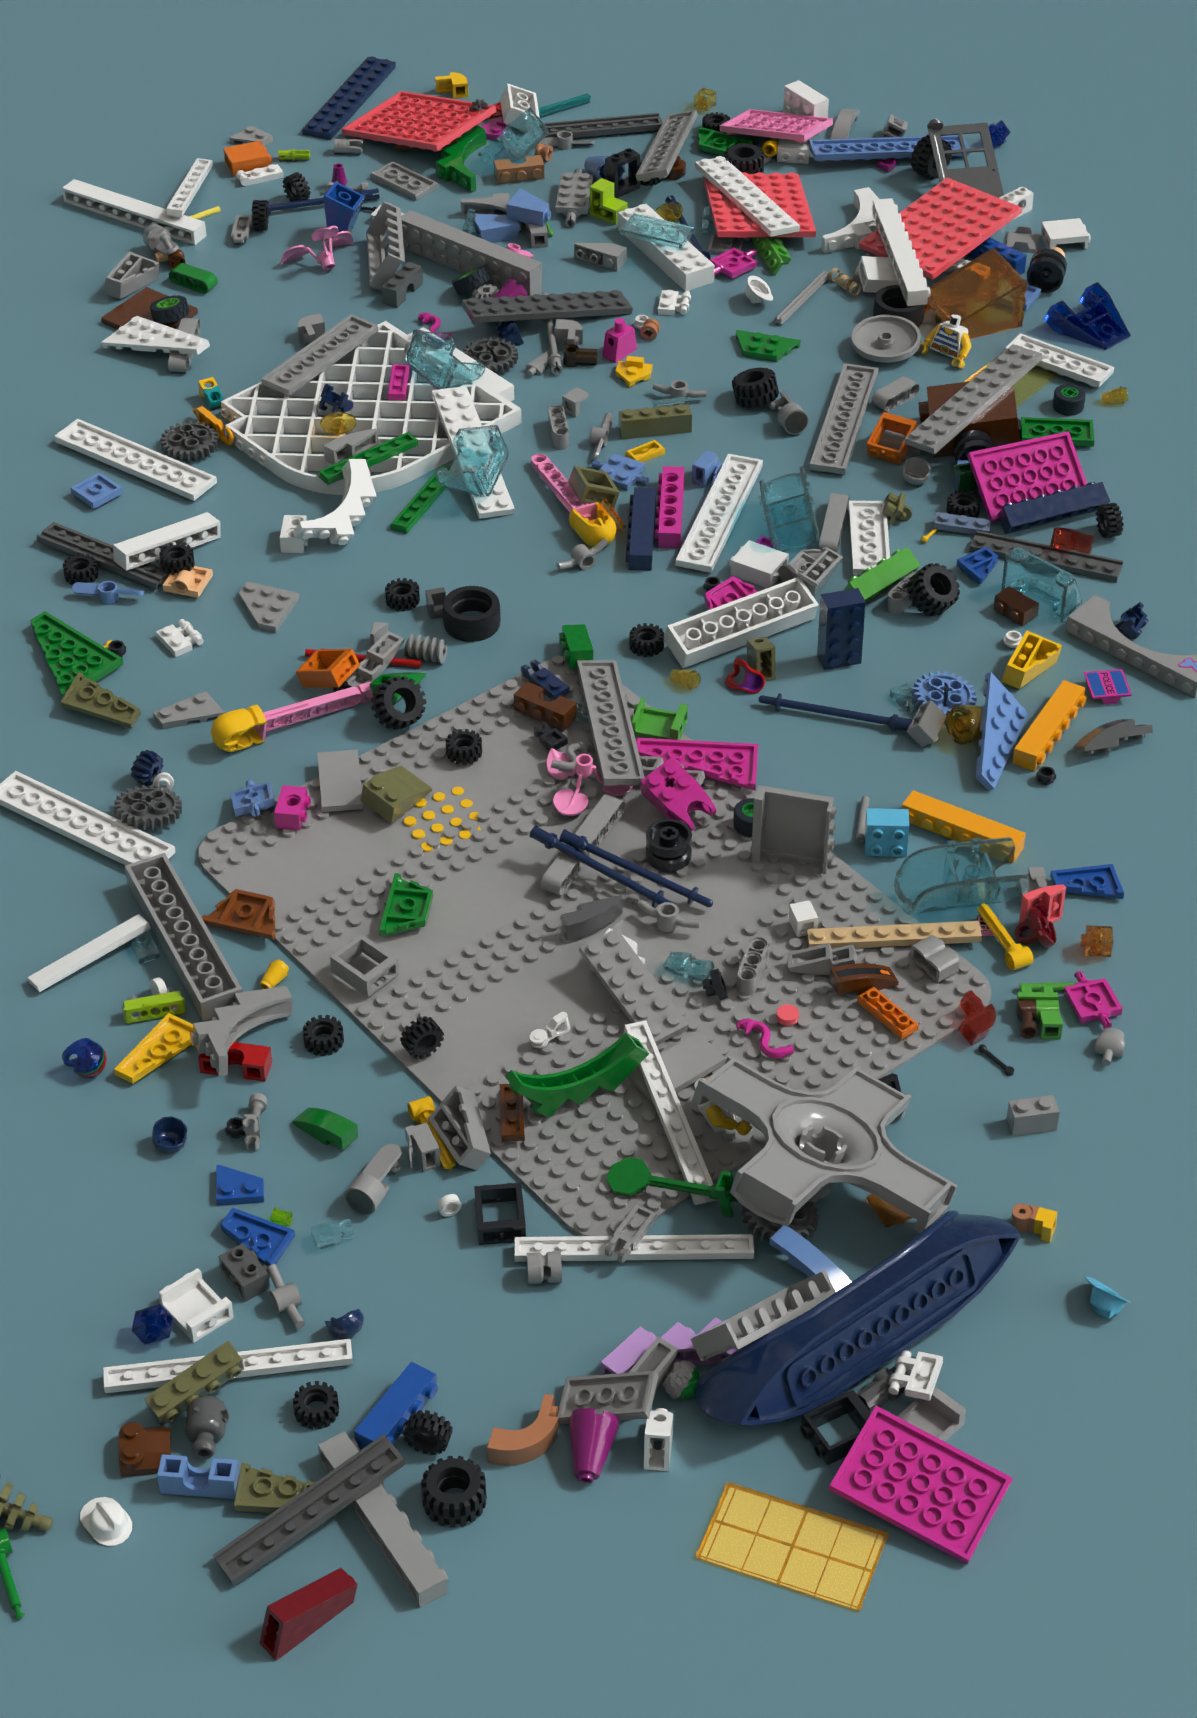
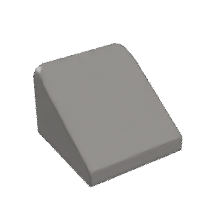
(377, 631)

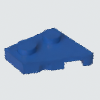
(978, 564)
(237, 1187)

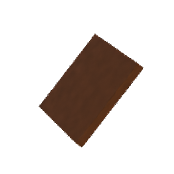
(139, 306)

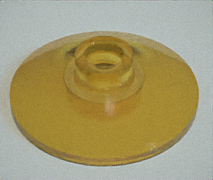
(670, 211)
(338, 423)

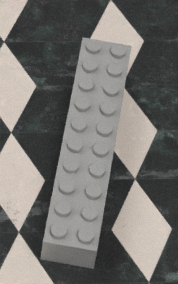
(467, 252)
(182, 934)

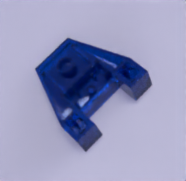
(1096, 325)

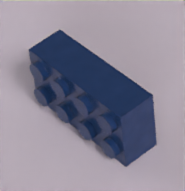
(841, 628)

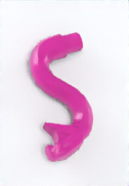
(427, 317)
(776, 1053)

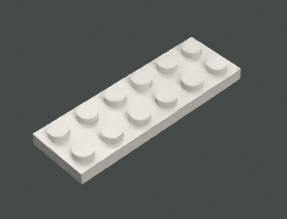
(1066, 362)
(868, 534)

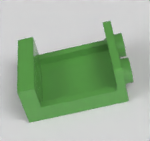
(659, 723)

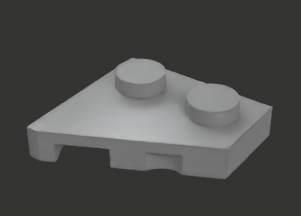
(252, 134)

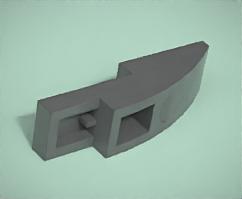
(1110, 734)

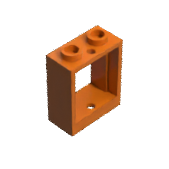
(892, 423)
(340, 666)

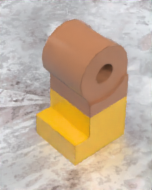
(1034, 1220)

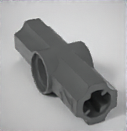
(877, 1391)

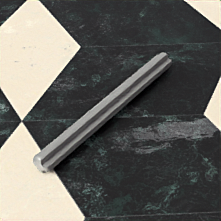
(802, 297)

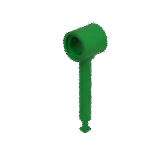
(10, 1588)

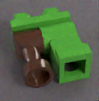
(1040, 1006)

